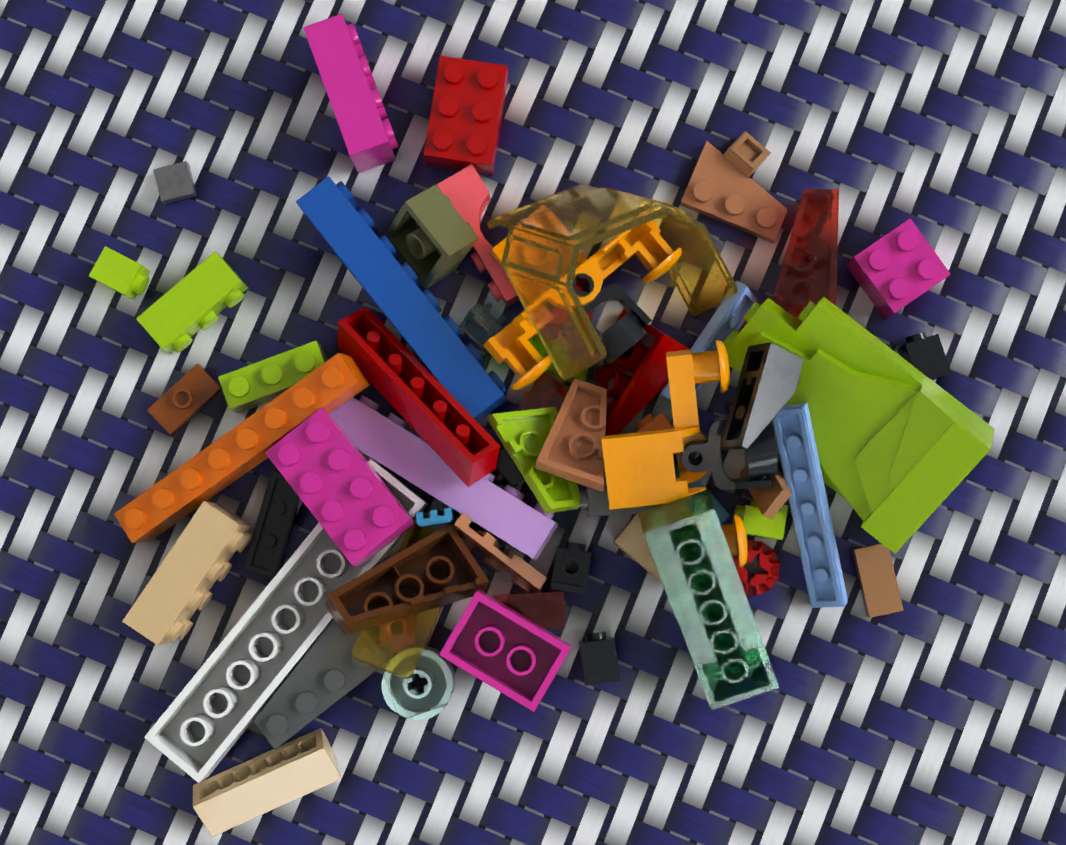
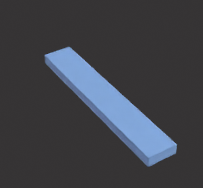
(809, 506)

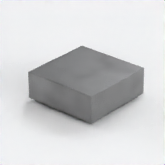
(175, 182)

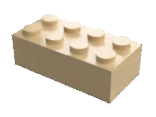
(188, 574)

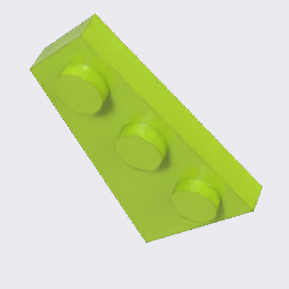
(523, 438)

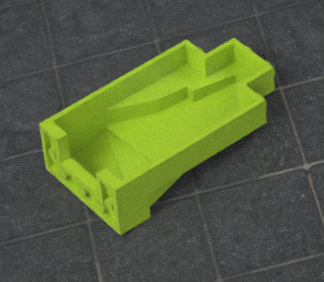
(878, 423)

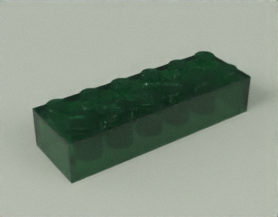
(708, 599)

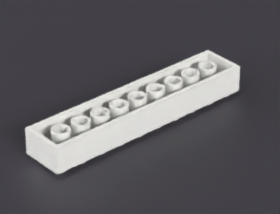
(262, 649)

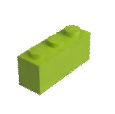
(193, 304)
(270, 377)

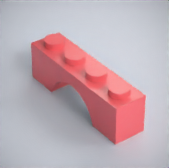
(470, 199)

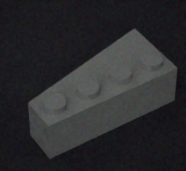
(313, 686)

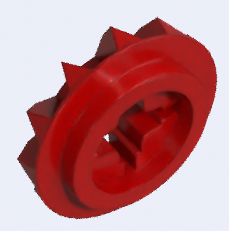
(767, 561)

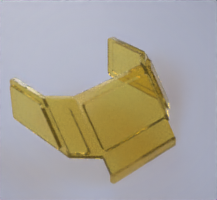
(545, 251)

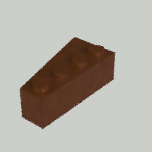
(411, 582)

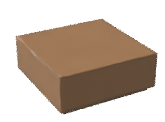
(746, 154)

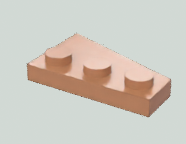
(731, 197)
(574, 440)
(523, 574)

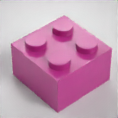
(897, 268)

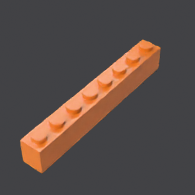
(239, 449)

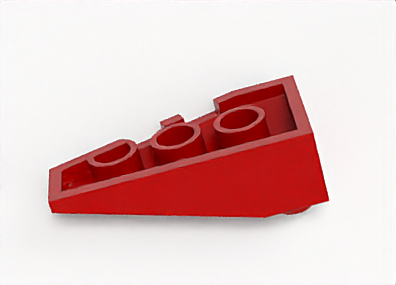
(635, 377)

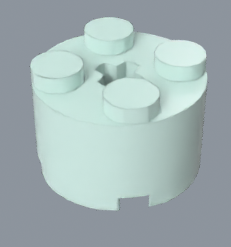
(418, 704)

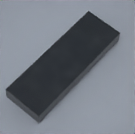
(272, 527)

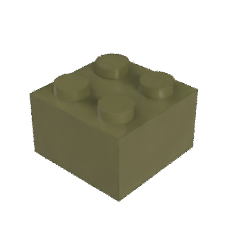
(431, 236)

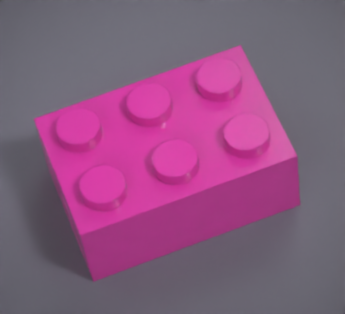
(505, 650)

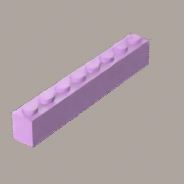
(418, 463)

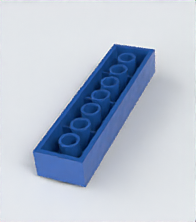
(397, 295)

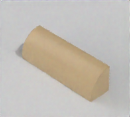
(265, 782)

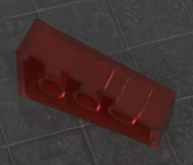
(811, 254)

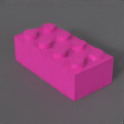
(348, 85)
(340, 487)

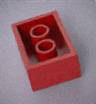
(466, 115)

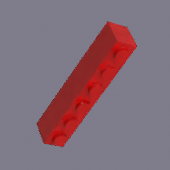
(418, 396)

